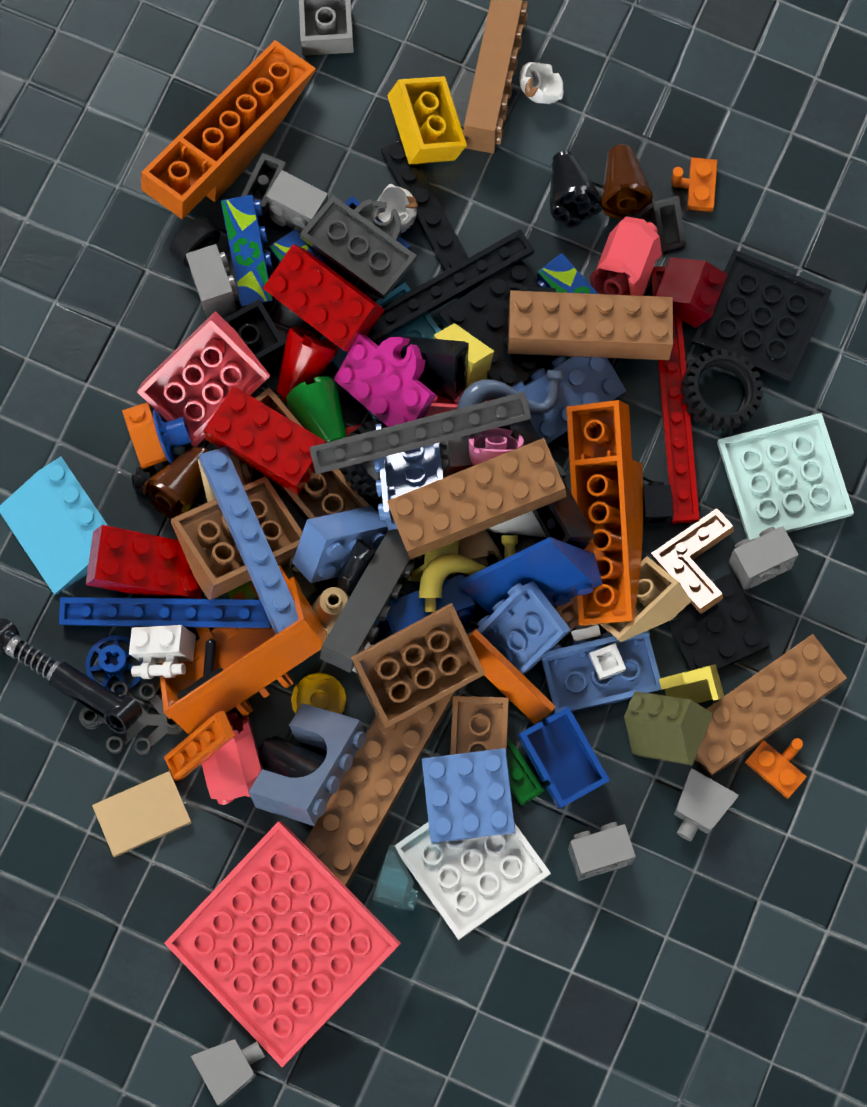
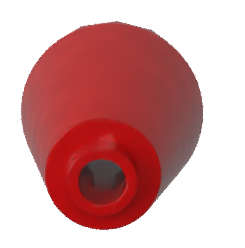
(303, 359)

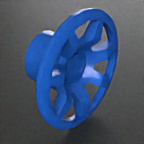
(174, 434)
(111, 661)

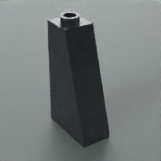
(444, 365)

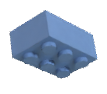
(331, 539)

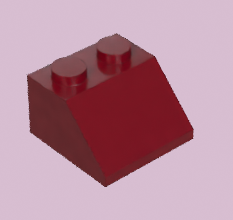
(694, 288)

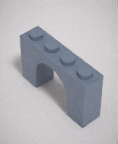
(307, 796)

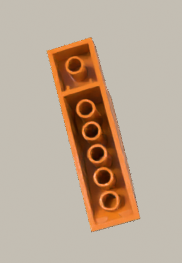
(227, 133)
(610, 496)

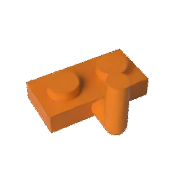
(699, 184)
(776, 767)

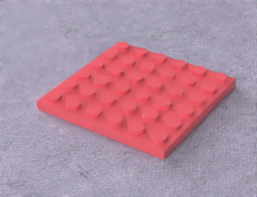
(282, 943)

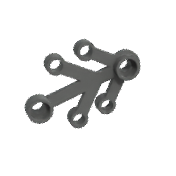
(142, 722)

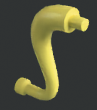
(442, 566)

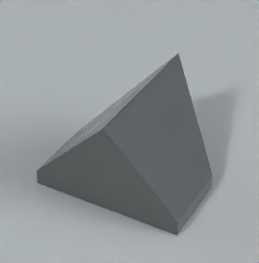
(668, 219)

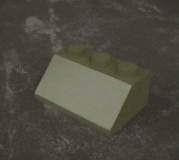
(666, 727)

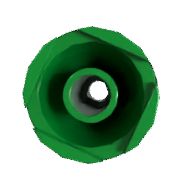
(318, 408)

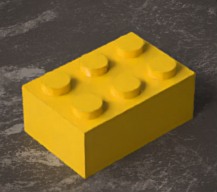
(426, 120)

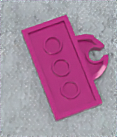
(385, 380)

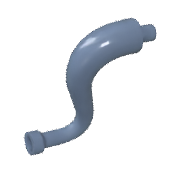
(491, 389)

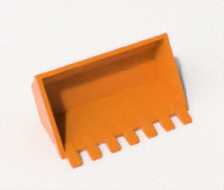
(249, 662)

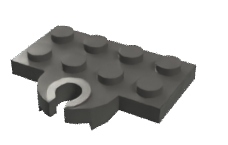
(361, 243)

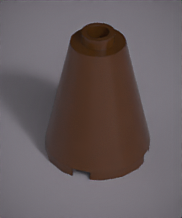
(624, 184)
(176, 485)

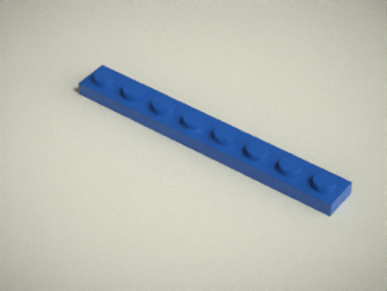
(163, 612)

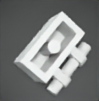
(164, 646)

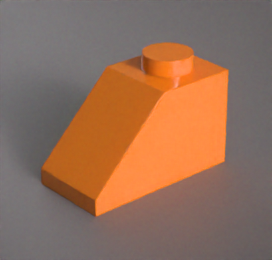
(143, 435)

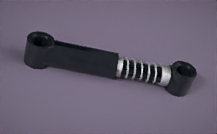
(116, 711)

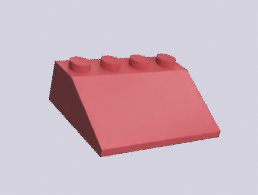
(202, 375)

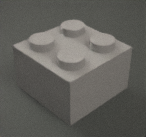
(326, 27)
(294, 201)
(213, 280)
(762, 557)
(601, 851)

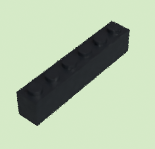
(561, 518)

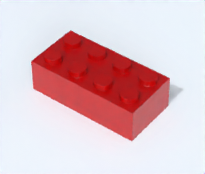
(322, 298)
(263, 439)
(140, 565)

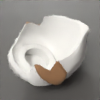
(541, 83)
(402, 201)

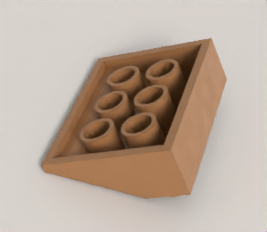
(212, 549)
(417, 666)

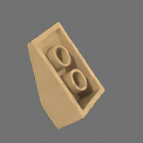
(658, 601)

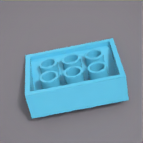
(54, 524)

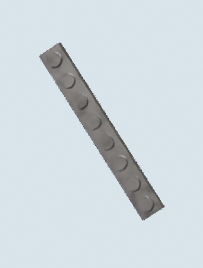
(420, 433)

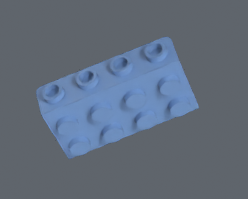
(583, 382)
(405, 473)
(523, 626)
(576, 684)

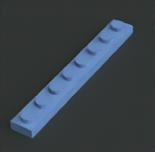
(249, 538)

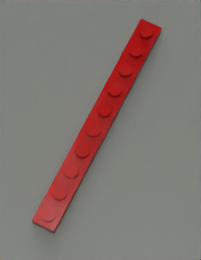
(677, 425)

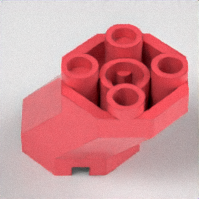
(627, 258)
(235, 765)

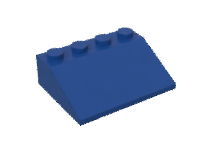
(553, 565)

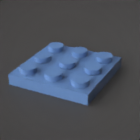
(468, 796)

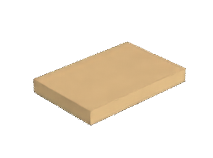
(141, 814)

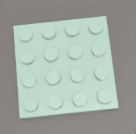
(785, 476)

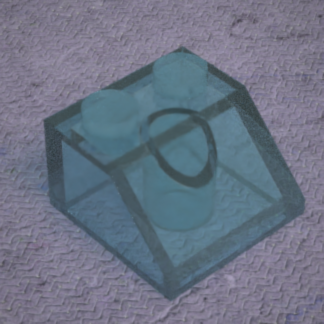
(395, 886)

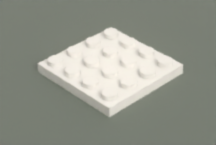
(471, 876)

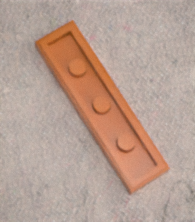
(510, 680)
(199, 746)

